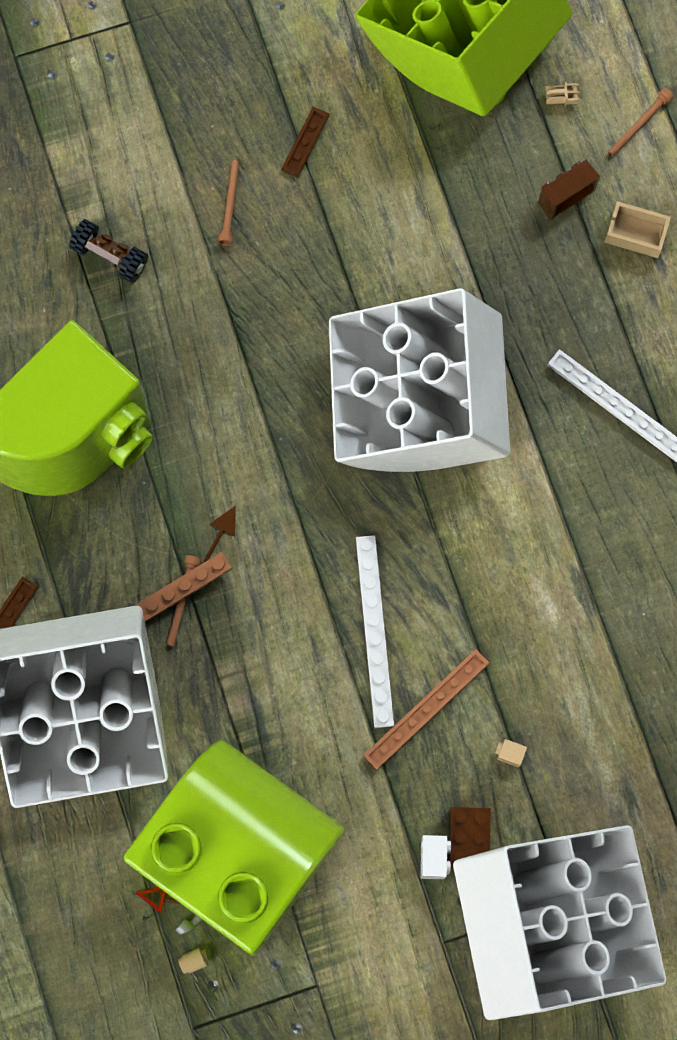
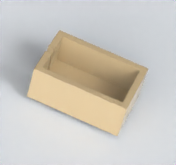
(637, 229)

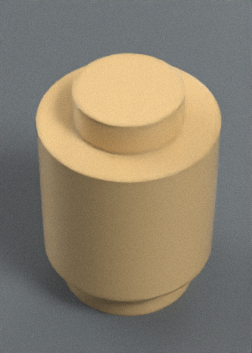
(193, 960)

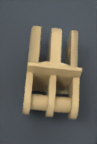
(559, 95)

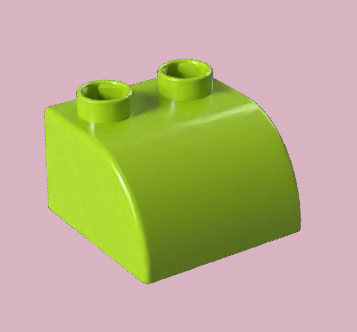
(463, 47)
(70, 417)
(234, 845)

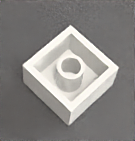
(434, 857)

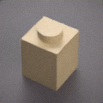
(510, 752)

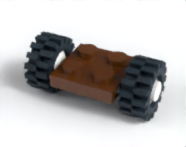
(85, 239)

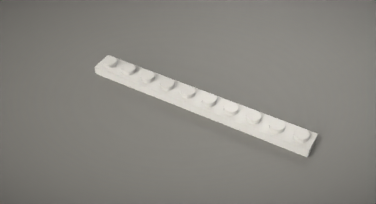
(615, 403)
(374, 632)

